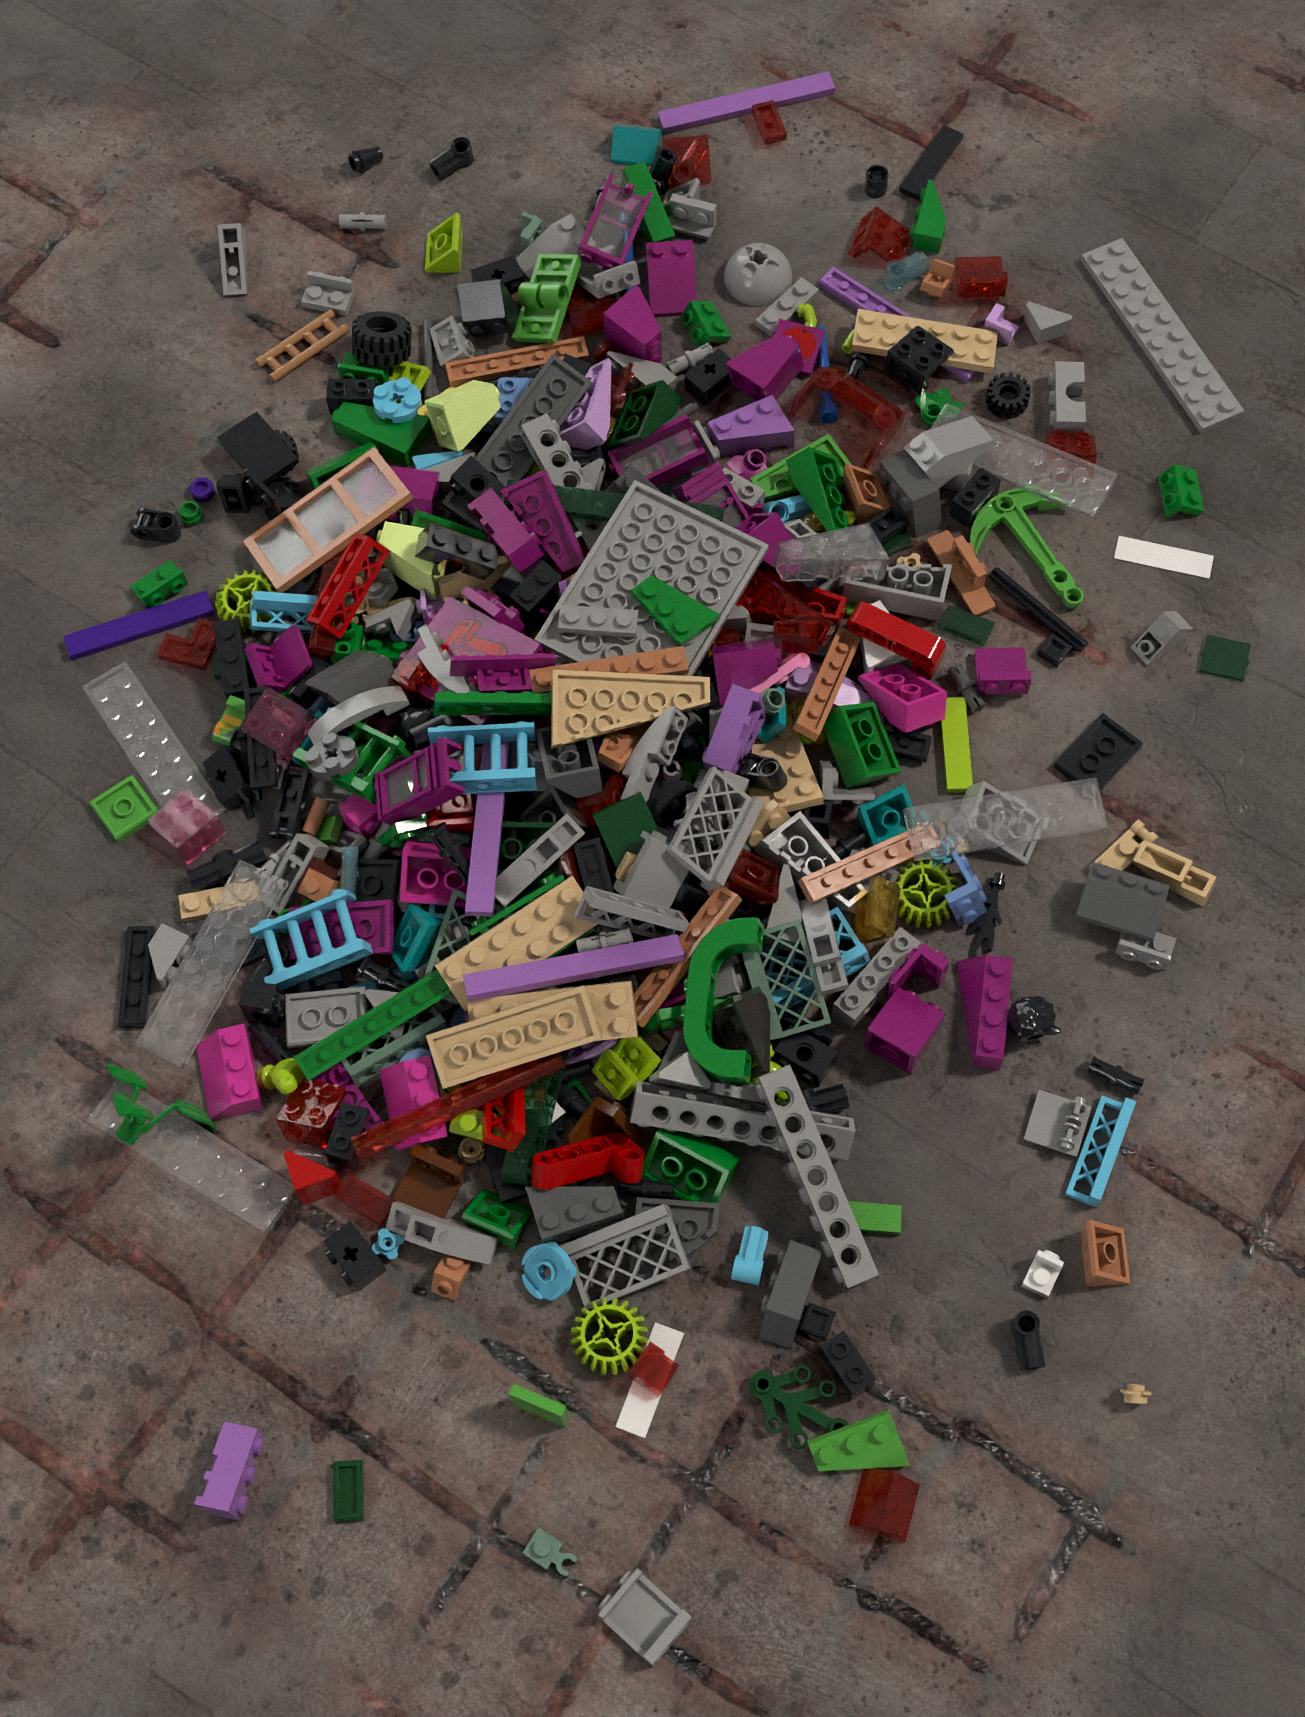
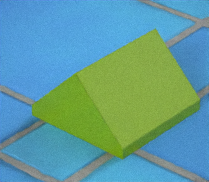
(445, 247)

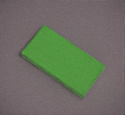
(877, 1217)

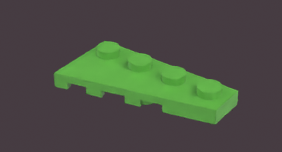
(776, 478)

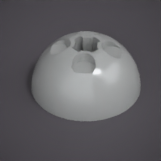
(757, 274)

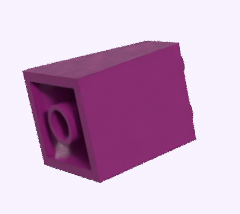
(633, 327)
(766, 367)
(768, 529)
(744, 664)
(904, 1029)

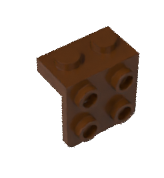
(603, 1119)
(430, 1181)

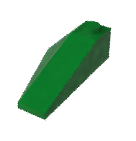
(819, 482)

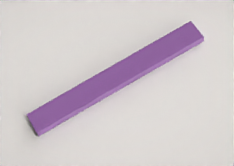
(741, 102)
(860, 297)
(486, 843)
(573, 967)

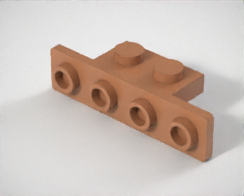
(966, 573)

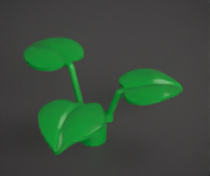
(137, 1114)

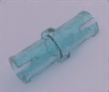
(349, 868)

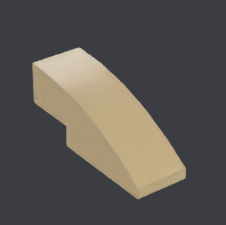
(1175, 871)

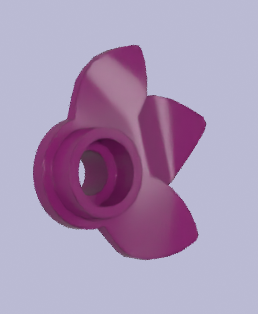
(744, 467)

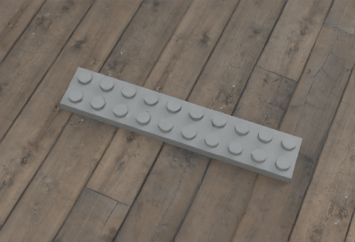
(1162, 336)

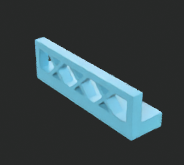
(281, 604)
(1110, 1154)

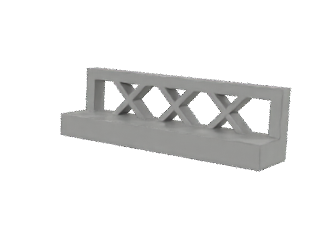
(629, 909)

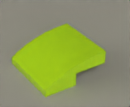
(625, 1066)

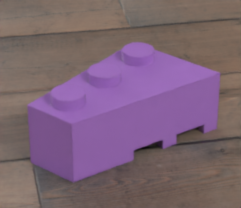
(751, 427)
(735, 730)
(231, 1471)

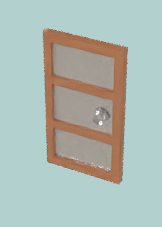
(327, 520)

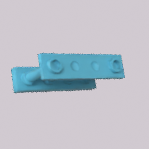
(496, 778)
(329, 957)

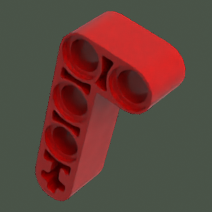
(898, 636)
(587, 1159)

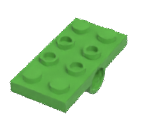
(546, 298)

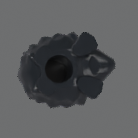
(408, 719)
(1032, 1019)

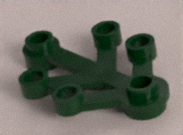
(793, 1402)

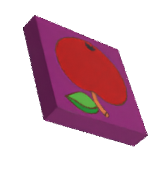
(809, 339)

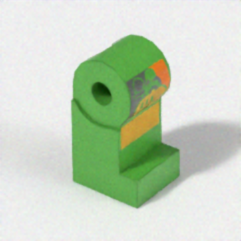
(227, 727)

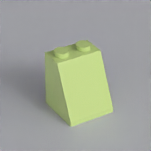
(462, 412)
(402, 544)

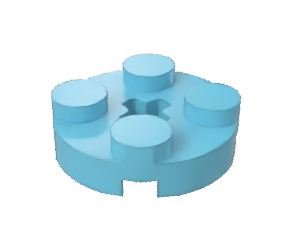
(393, 390)
(561, 1270)

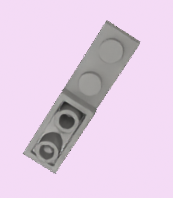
(438, 663)
(652, 750)
(537, 859)
(824, 946)
(440, 1234)

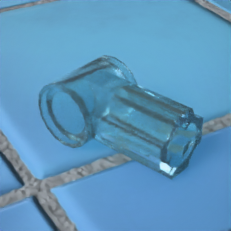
(901, 271)

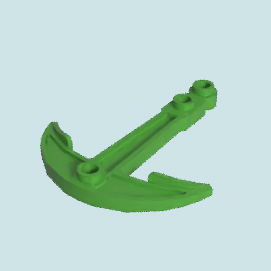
(1019, 524)

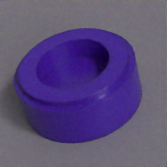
(202, 489)

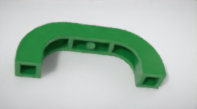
(712, 951)

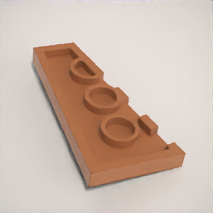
(620, 744)

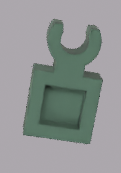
(546, 1550)

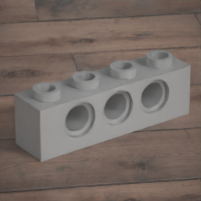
(873, 980)

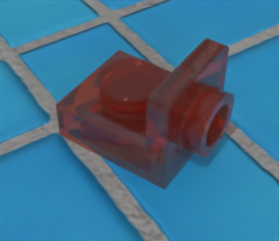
(411, 674)

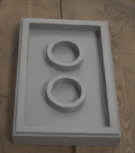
(320, 1013)

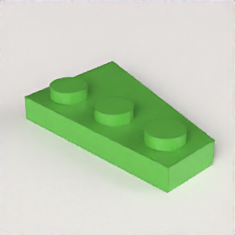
(860, 1445)

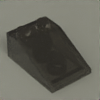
(746, 1026)

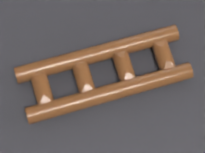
(304, 333)

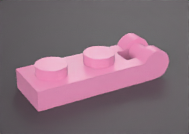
(788, 664)

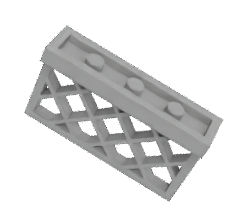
(734, 836)
(620, 1232)

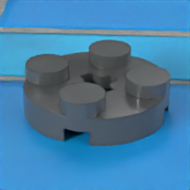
(322, 760)

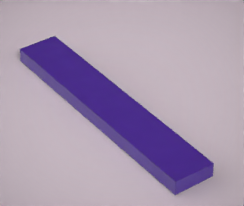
(138, 625)

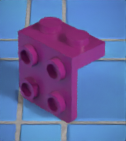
(281, 662)
(1001, 671)
(926, 962)

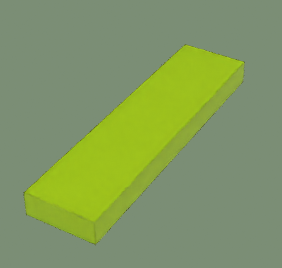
(956, 746)

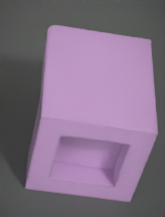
(995, 322)

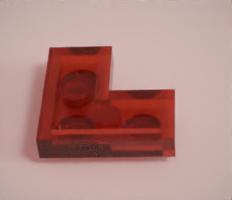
(190, 652)

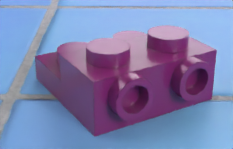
(493, 607)

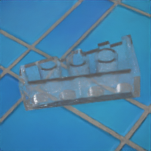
(832, 555)

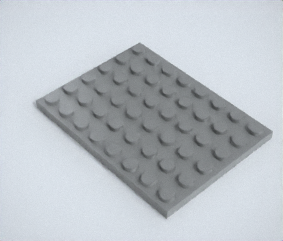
(673, 544)

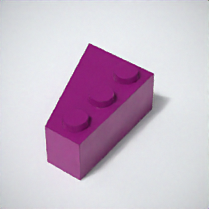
(506, 530)

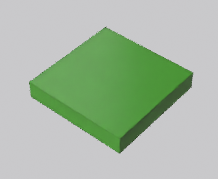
(124, 808)
(539, 1405)

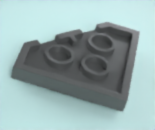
(695, 1226)

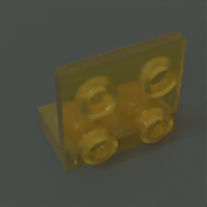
(877, 911)

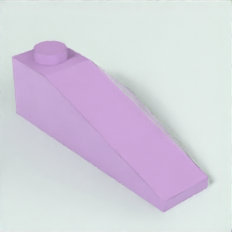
(801, 680)

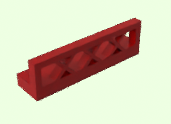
(344, 575)
(511, 1124)

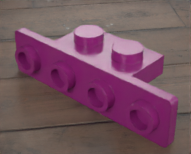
(501, 672)

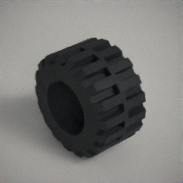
(381, 339)

